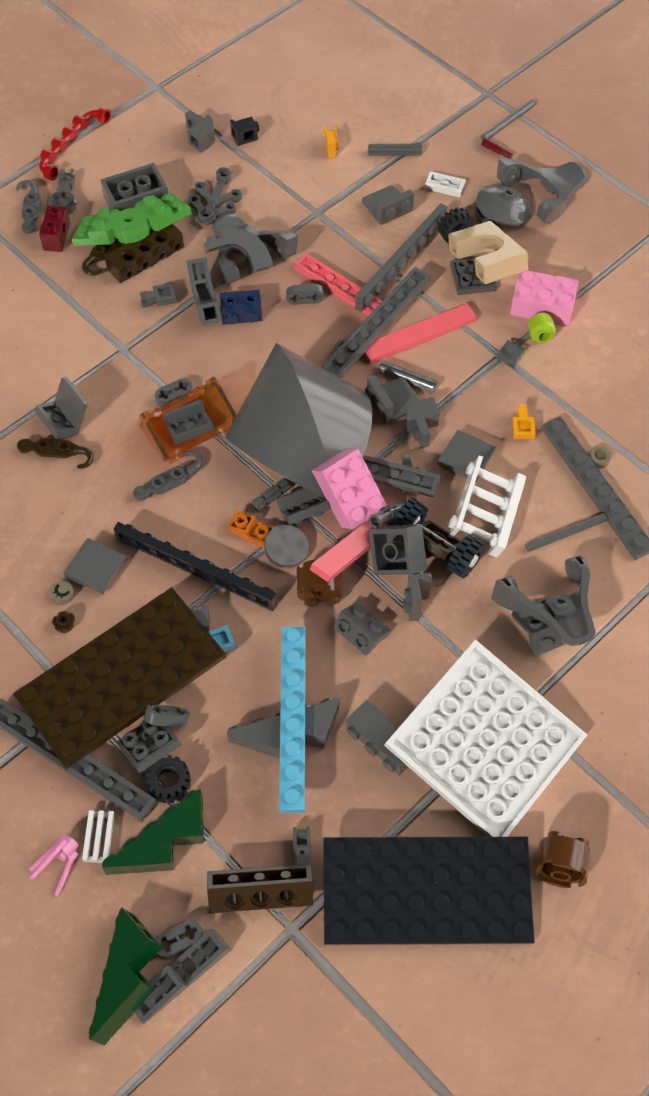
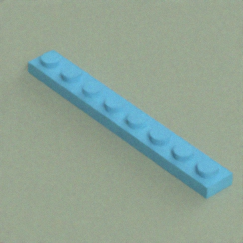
(292, 721)

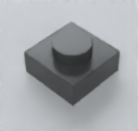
(511, 353)

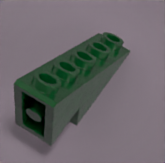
(155, 846)
(123, 983)

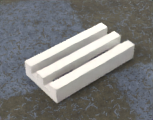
(445, 184)
(101, 815)

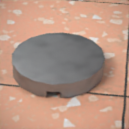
(286, 546)

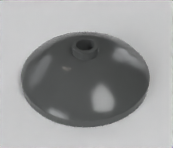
(503, 205)

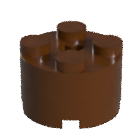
(315, 589)
(563, 860)

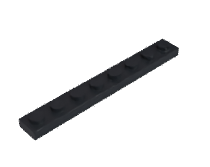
(201, 568)

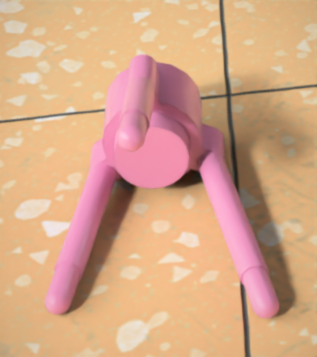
(62, 849)

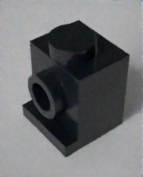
(244, 130)

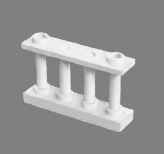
(508, 505)

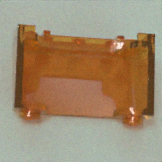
(216, 407)

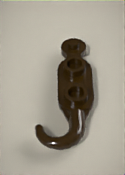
(97, 254)
(57, 449)

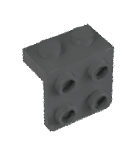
(388, 203)
(391, 398)
(64, 414)
(540, 635)

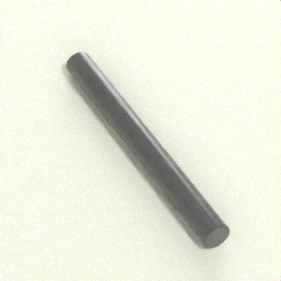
(506, 121)
(566, 532)

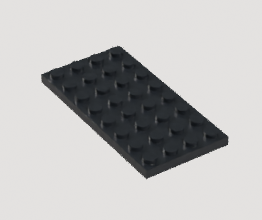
(427, 891)

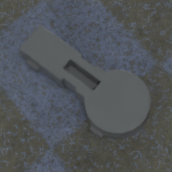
(66, 184)

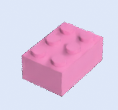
(544, 294)
(349, 488)

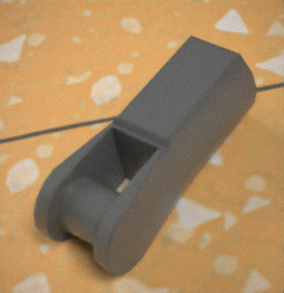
(301, 853)

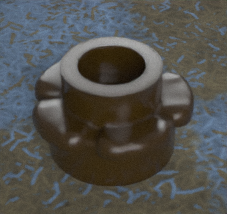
(66, 626)

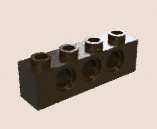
(140, 255)
(260, 888)

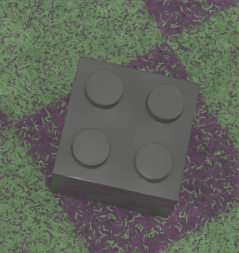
(397, 549)

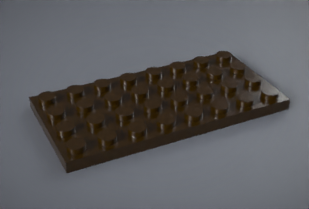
(118, 676)

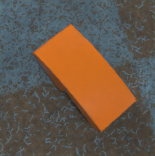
(249, 528)

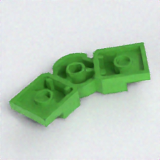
(132, 223)

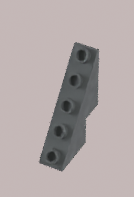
(264, 734)

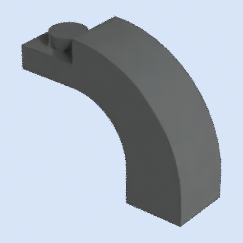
(244, 241)
(202, 290)

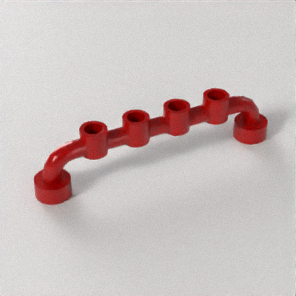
(50, 171)

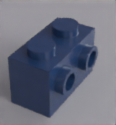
(243, 309)

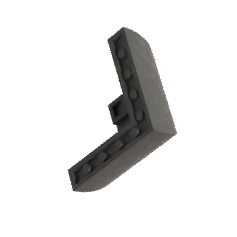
(300, 417)

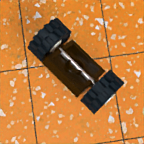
(462, 553)

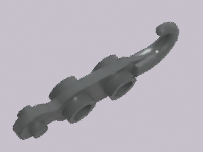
(31, 206)
(169, 479)

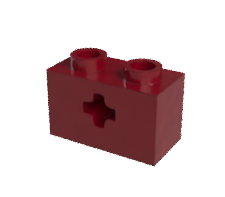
(54, 228)

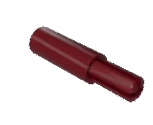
(496, 148)

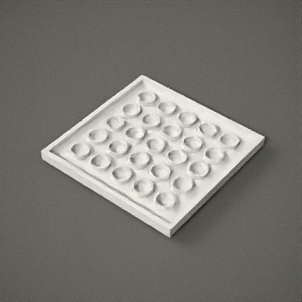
(486, 741)

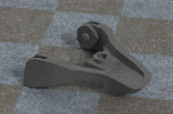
(559, 180)
(282, 241)
(563, 614)

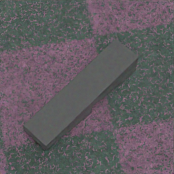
(182, 973)

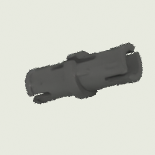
(385, 515)

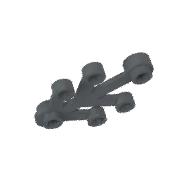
(207, 214)

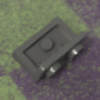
(187, 422)
(301, 505)
(417, 589)
(361, 627)

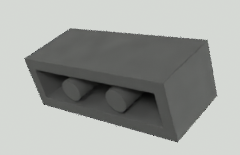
(374, 731)

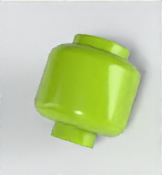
(541, 327)

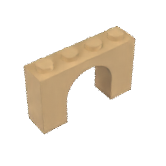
(506, 255)

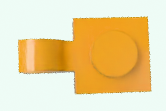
(331, 141)
(522, 425)

